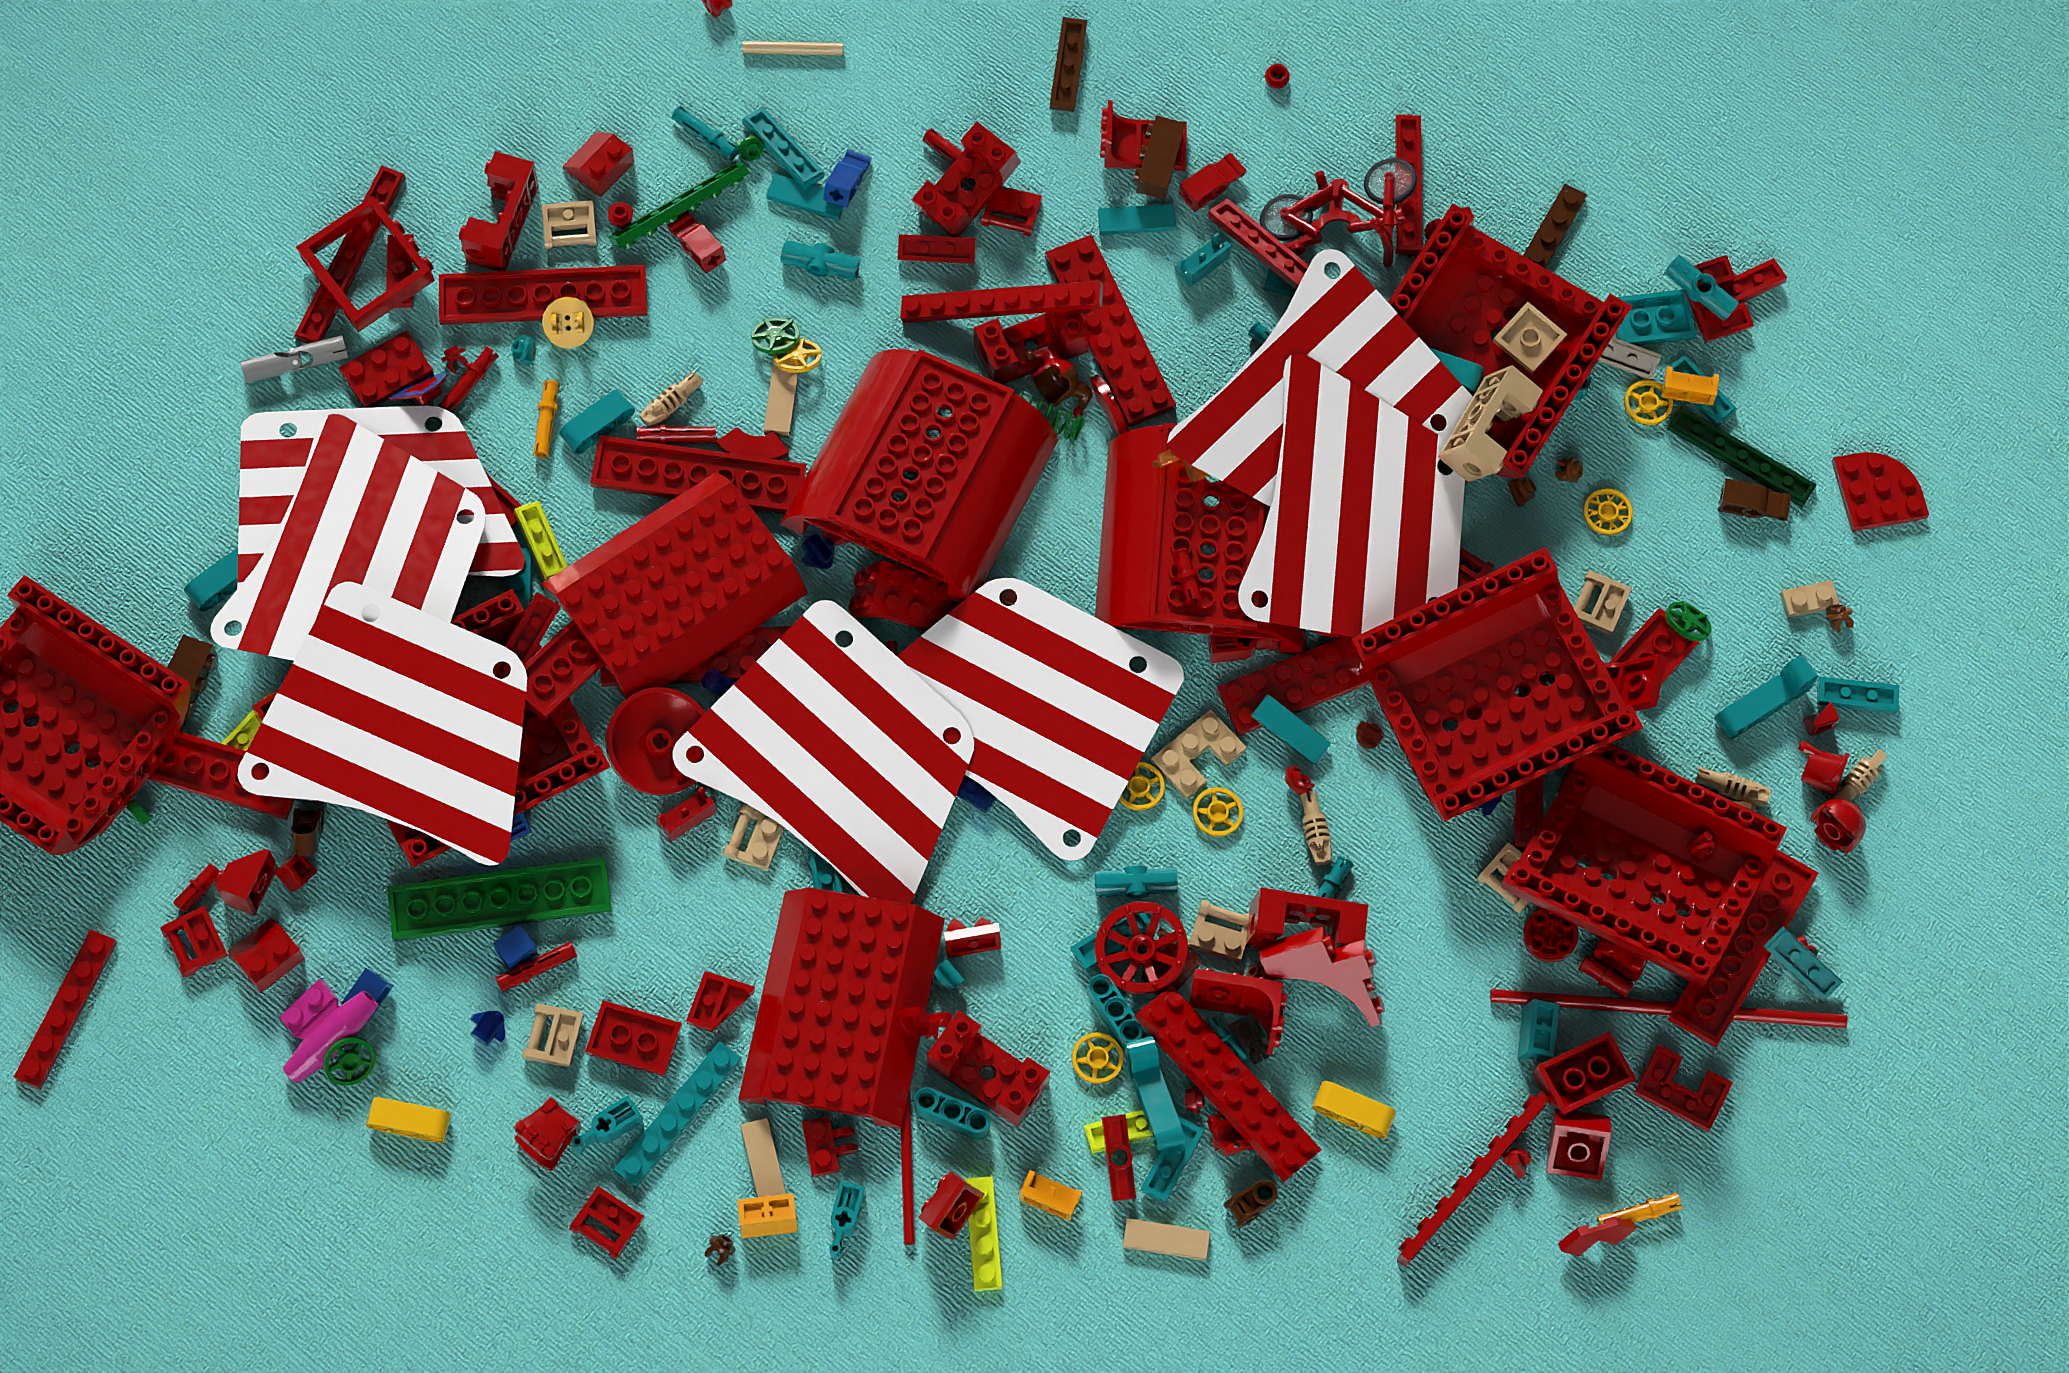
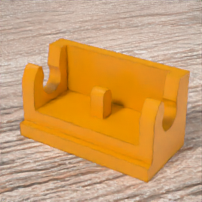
(1690, 387)
(1049, 1195)
(767, 1215)

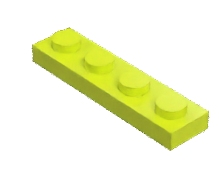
(984, 1238)

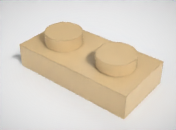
(1809, 599)

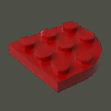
(1878, 491)

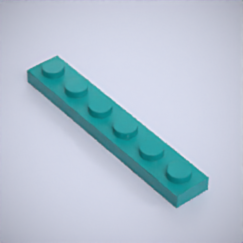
(677, 1114)

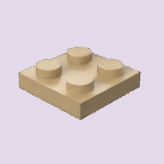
(1530, 338)

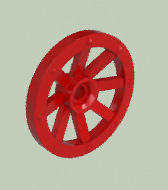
(1139, 941)

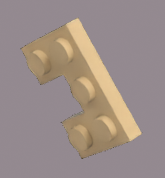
(1204, 734)

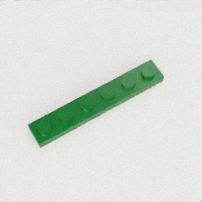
(687, 201)

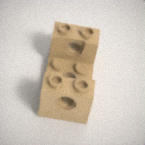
(1469, 448)

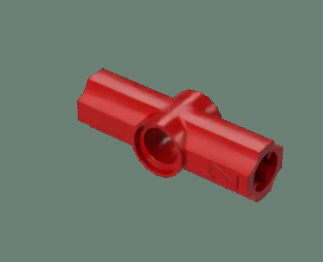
(1117, 1138)

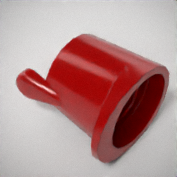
(1823, 768)

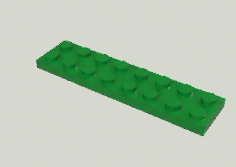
(499, 899)

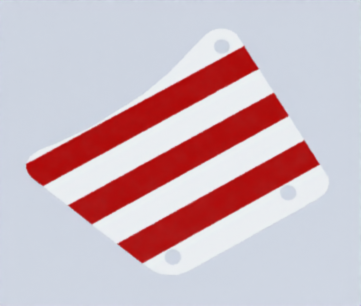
(1346, 330)
(275, 464)
(1355, 511)
(361, 519)
(1046, 704)
(398, 723)
(838, 751)

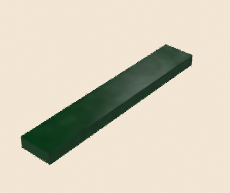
(1741, 456)

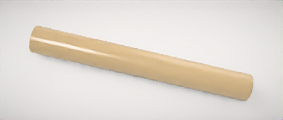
(792, 48)

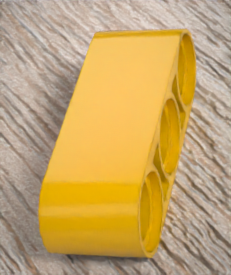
(1354, 1109)
(408, 1120)

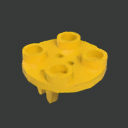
(580, 321)

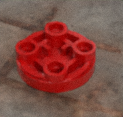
(1549, 936)

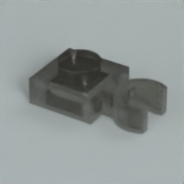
(1249, 1034)

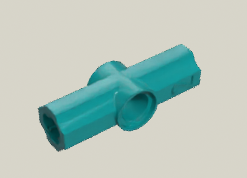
(820, 260)
(1688, 276)
(1136, 882)

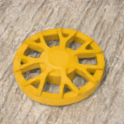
(1607, 512)

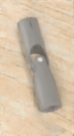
(280, 363)

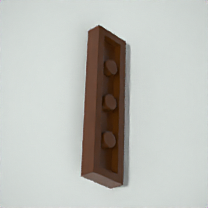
(1068, 64)
(1555, 225)

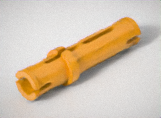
(547, 409)
(1650, 1209)

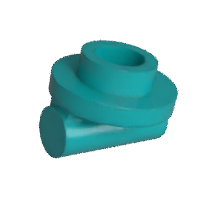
(523, 349)
(947, 976)

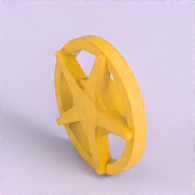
(799, 356)
(1647, 403)
(1140, 786)
(1217, 812)
(1097, 1058)

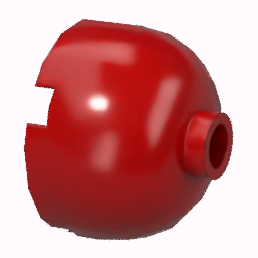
(1839, 824)

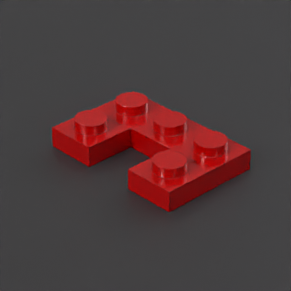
(1709, 324)
(1694, 1107)

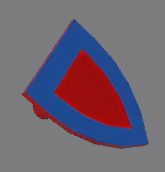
(424, 390)

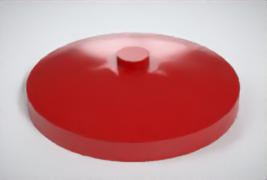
(643, 740)

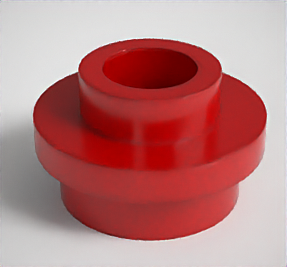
(1277, 70)
(1194, 1099)

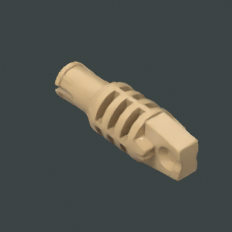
(670, 400)
(1861, 777)
(1734, 786)
(1316, 830)

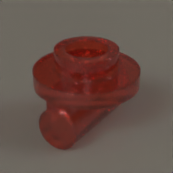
(1368, 735)

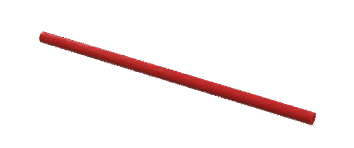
(1665, 1008)

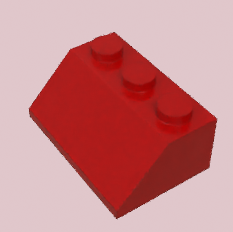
(1584, 1074)

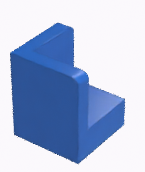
(515, 948)

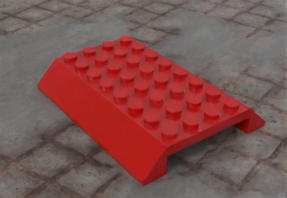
(677, 586)
(832, 1004)

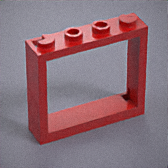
(391, 298)

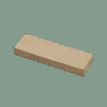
(780, 401)
(762, 1158)
(1166, 1239)

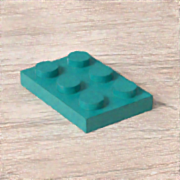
(1657, 318)

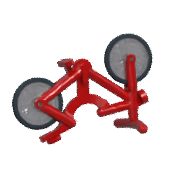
(1385, 183)

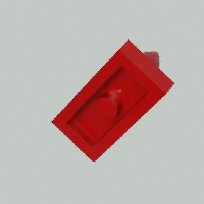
(966, 941)

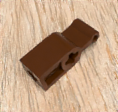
(1753, 500)

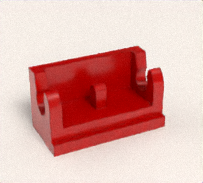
(686, 815)

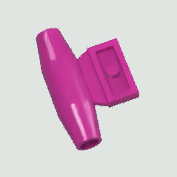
(320, 1024)

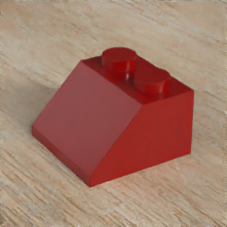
(600, 162)
(246, 881)
(266, 954)
(1578, 1144)
(950, 1205)

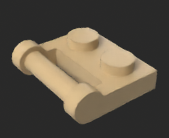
(569, 217)
(1608, 604)
(762, 842)
(1502, 863)
(1219, 939)
(561, 1039)

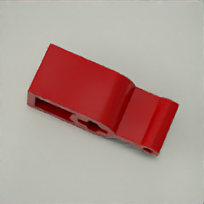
(1210, 181)
(698, 242)
(1232, 649)

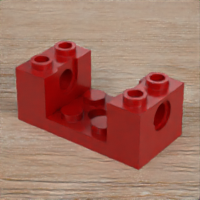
(983, 160)
(491, 243)
(1004, 350)
(1274, 908)
(964, 1052)

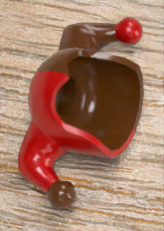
(1059, 380)

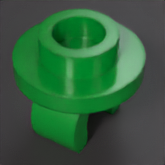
(750, 148)

